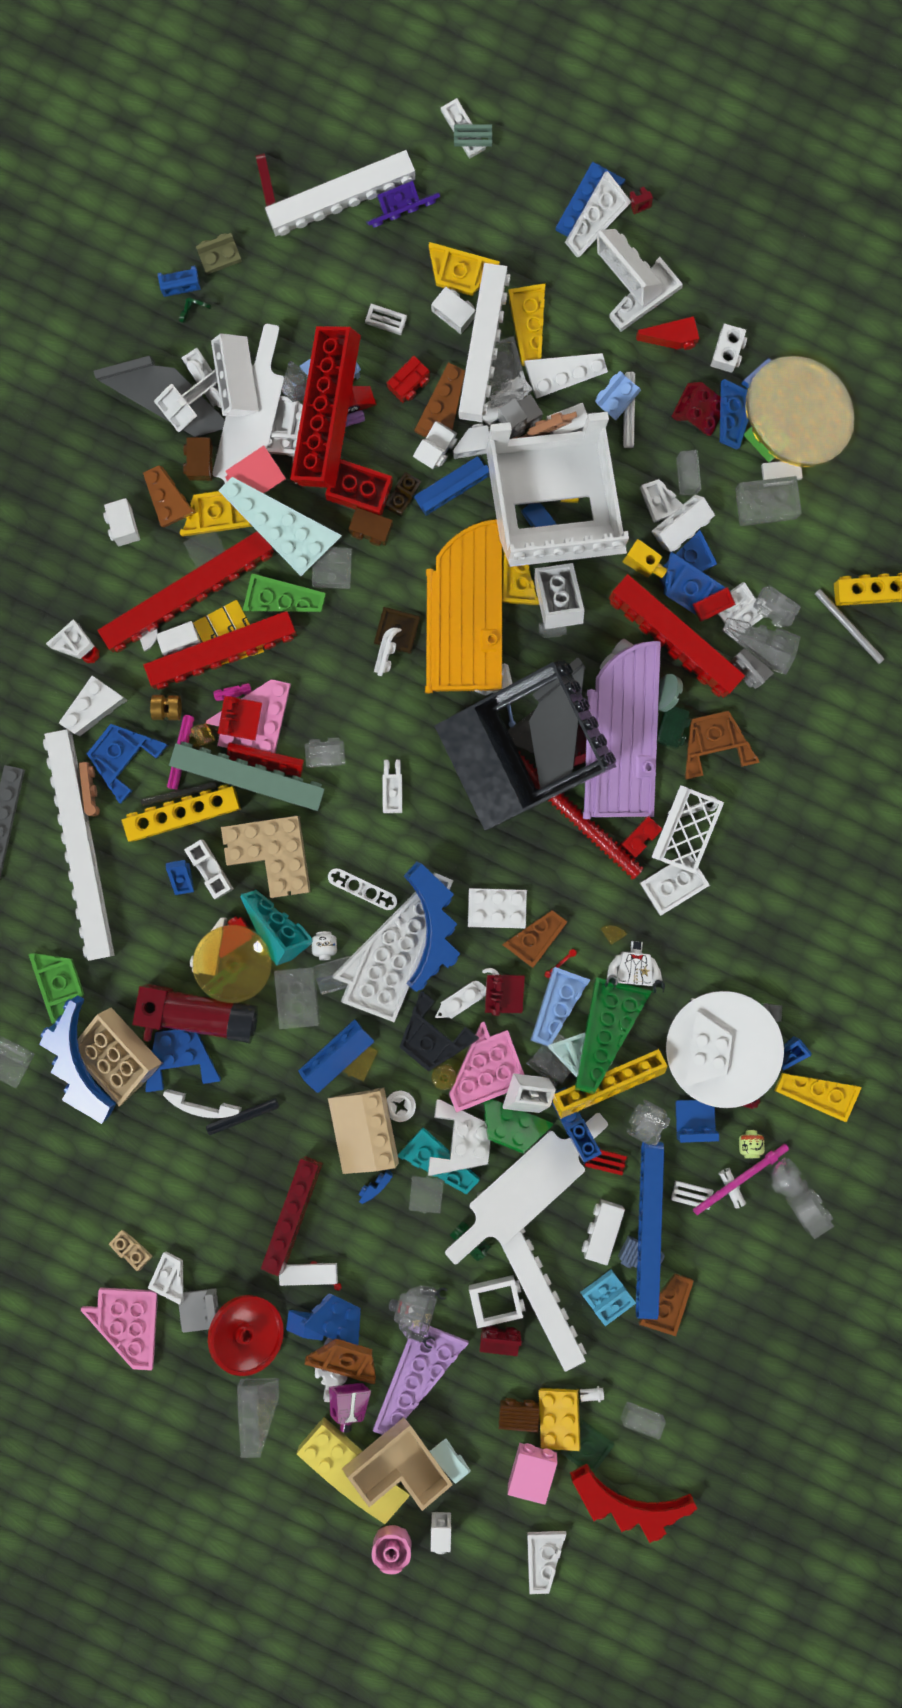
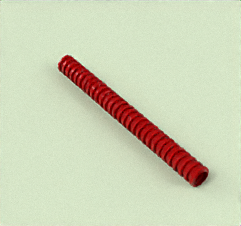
(589, 828)

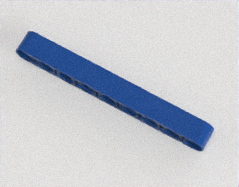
(649, 1231)

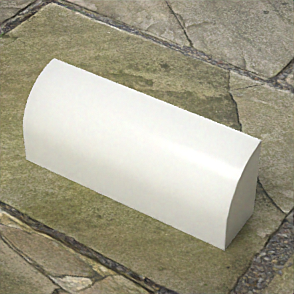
(234, 375)

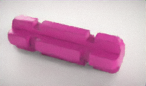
(235, 691)

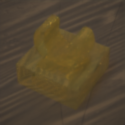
(202, 735)

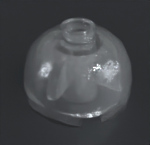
(787, 1179)

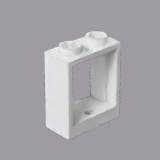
(477, 1288)

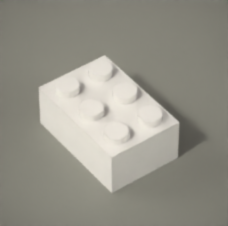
(559, 596)

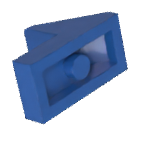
(180, 877)

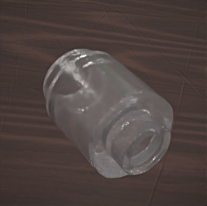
(552, 632)

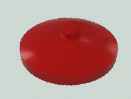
(245, 1335)

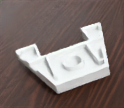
(469, 1141)

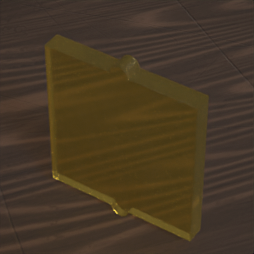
(362, 1064)

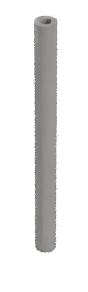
(849, 626)

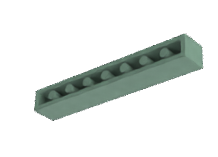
(247, 777)

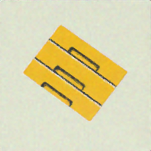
(221, 622)

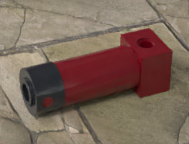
(193, 1014)

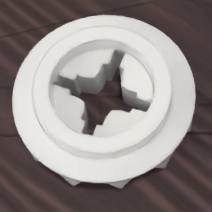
(409, 1104)

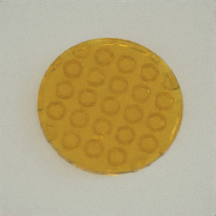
(800, 411)

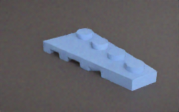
(559, 999)

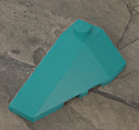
(279, 933)

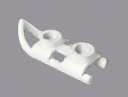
(386, 648)

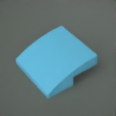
(608, 1297)

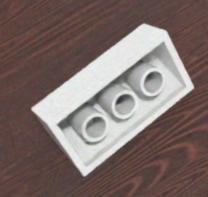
(628, 266)

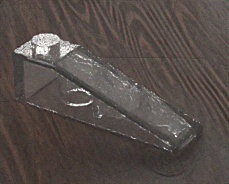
(772, 648)
(255, 1413)

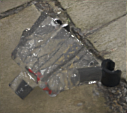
(415, 1312)

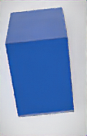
(794, 1052)

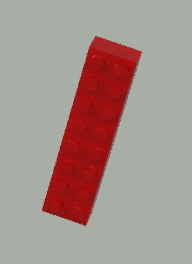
(325, 406)
(675, 637)

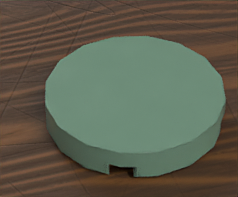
(669, 689)

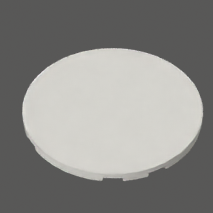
(754, 1053)

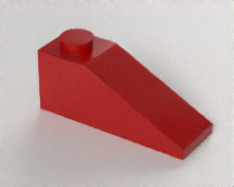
(674, 334)

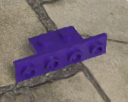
(399, 200)

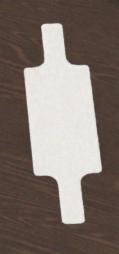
(250, 432)
(524, 1190)

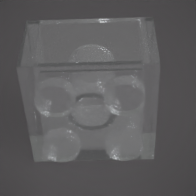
(810, 1213)

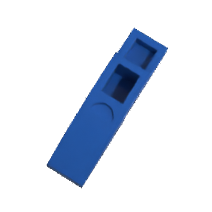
(579, 1135)

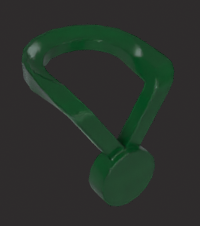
(183, 316)

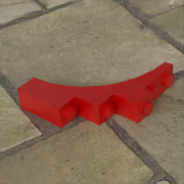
(628, 1512)

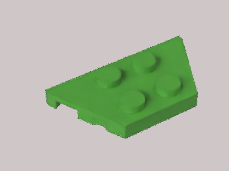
(57, 981)

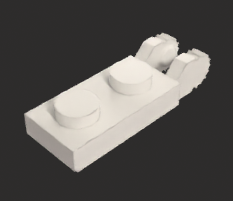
(392, 789)

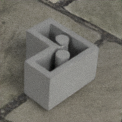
(520, 415)

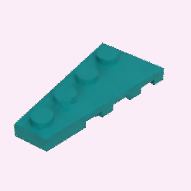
(423, 1147)

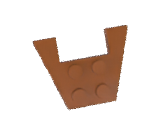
(713, 735)

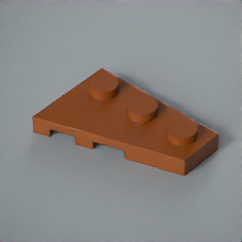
(167, 500)
(536, 938)
(671, 1305)

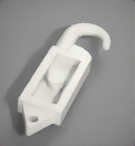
(464, 997)

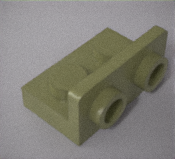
(218, 253)

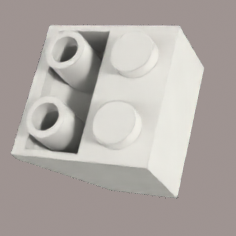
(529, 1093)

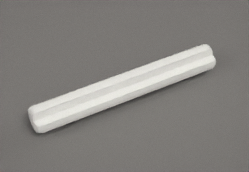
(629, 416)

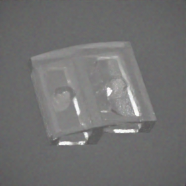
(333, 569)

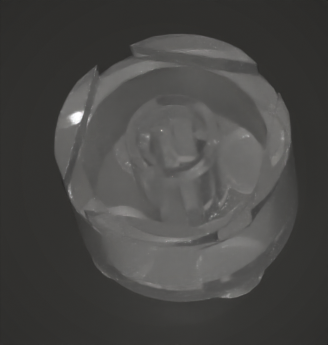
(648, 1122)

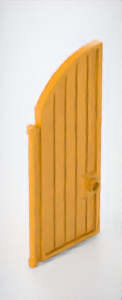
(466, 613)

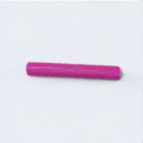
(175, 774)

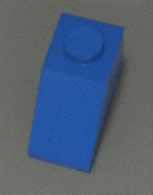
(294, 1326)

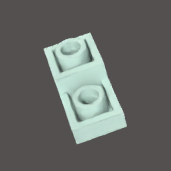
(449, 1461)

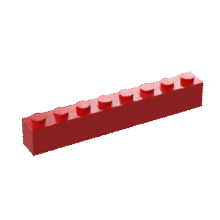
(220, 650)

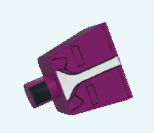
(348, 1404)

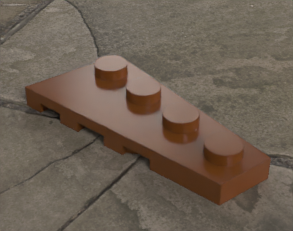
(443, 402)

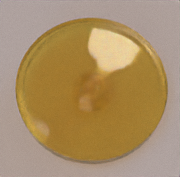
(232, 963)

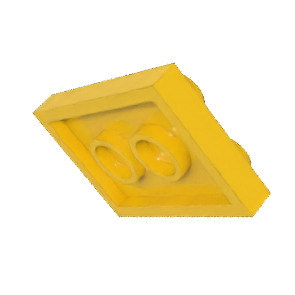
(559, 1419)

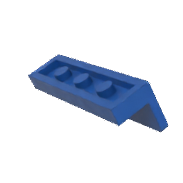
(452, 485)
(335, 1056)

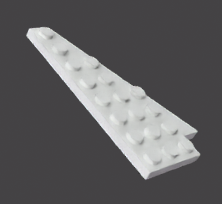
(387, 961)

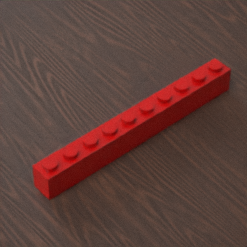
(185, 592)

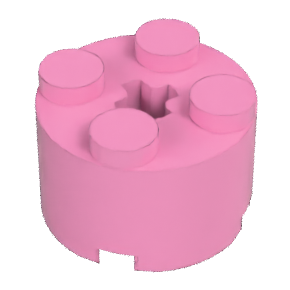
(391, 1538)

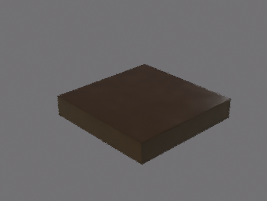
(407, 622)

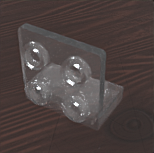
(13, 1062)
(548, 1064)

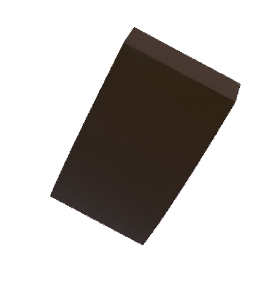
(403, 494)

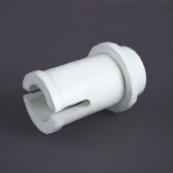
(592, 1394)

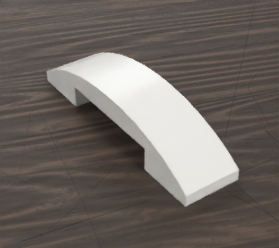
(178, 1098)

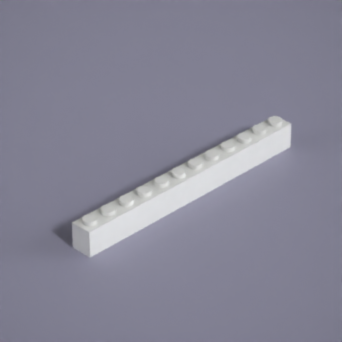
(79, 845)

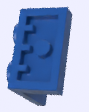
(695, 1121)

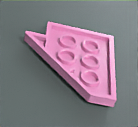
(274, 699)
(485, 1069)
(127, 1323)

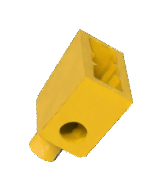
(639, 555)

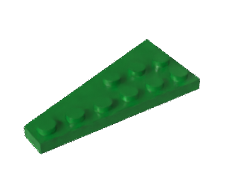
(608, 1024)

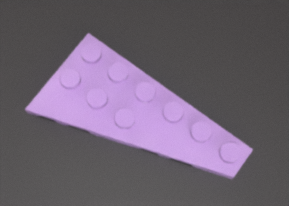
(416, 1375)

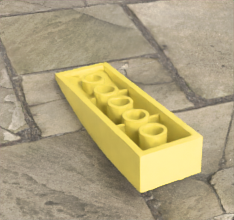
(328, 1452)

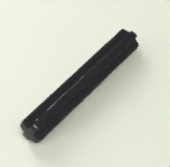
(242, 1116)

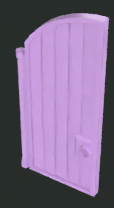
(628, 719)

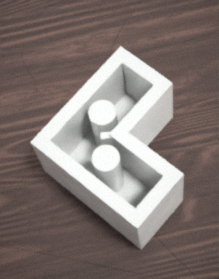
(434, 447)

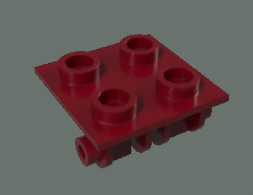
(504, 994)

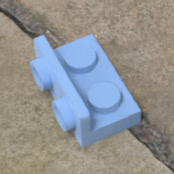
(617, 395)

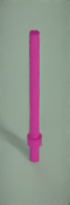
(770, 1158)

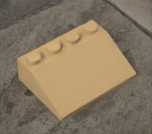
(116, 1056)
(363, 1131)

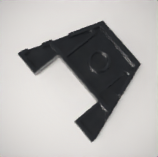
(426, 1042)

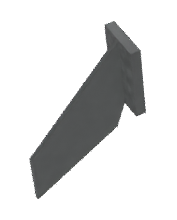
(145, 381)
(555, 729)

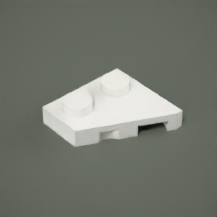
(659, 500)
(71, 641)
(169, 1278)

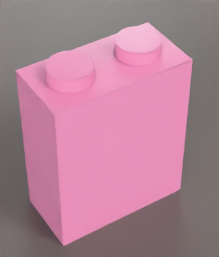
(532, 1473)

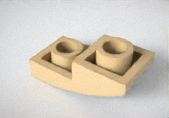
(131, 1250)

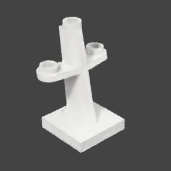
(177, 406)

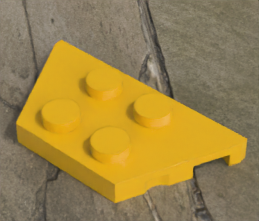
(457, 268)
(212, 515)

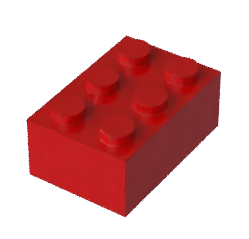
(360, 488)

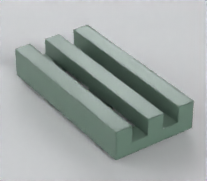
(473, 131)

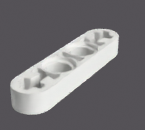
(361, 892)

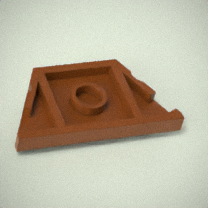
(345, 1360)

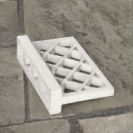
(672, 821)

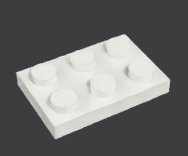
(673, 885)
(497, 908)

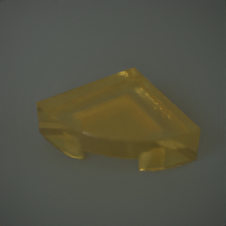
(613, 933)

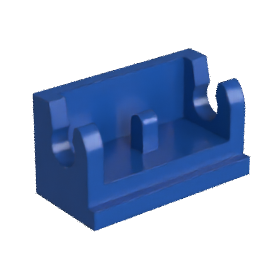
(179, 282)

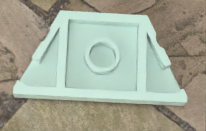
(569, 1051)

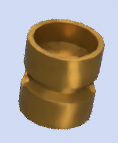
(159, 707)

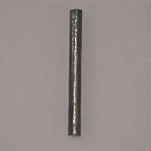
(178, 793)

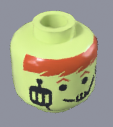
(751, 1144)

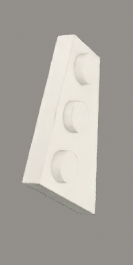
(543, 1555)

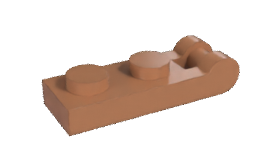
(89, 790)

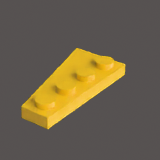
(527, 316)

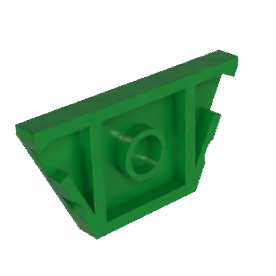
(513, 1127)

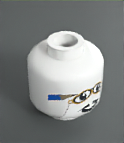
(324, 945)

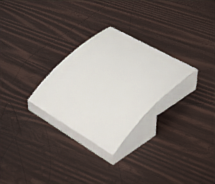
(744, 606)

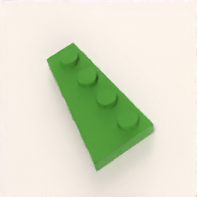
(275, 595)

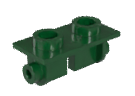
(480, 1250)

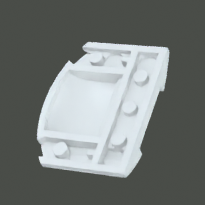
(285, 427)

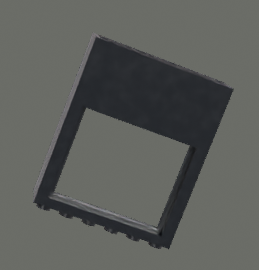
(490, 761)

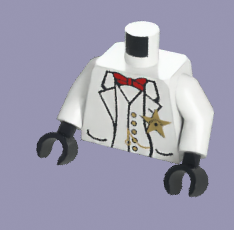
(635, 968)

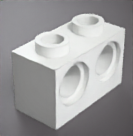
(725, 347)

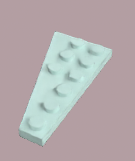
(286, 530)

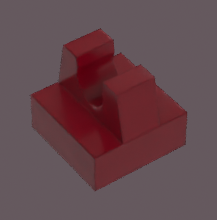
(641, 202)

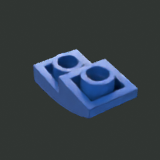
(537, 515)
(370, 1191)

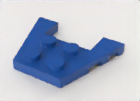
(114, 752)
(180, 1049)

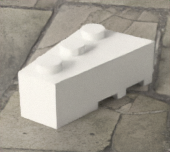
(91, 706)

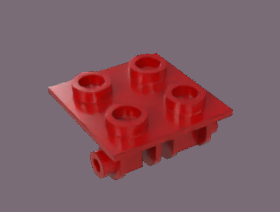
(240, 718)

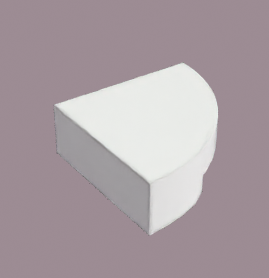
(148, 639)

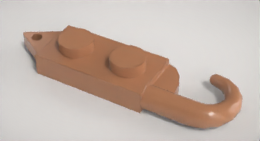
(544, 427)

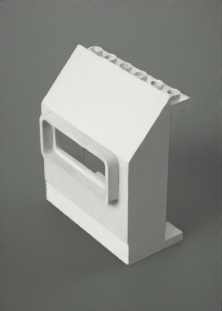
(554, 470)

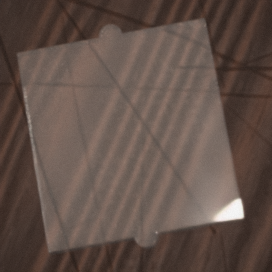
(204, 548)
(426, 1194)

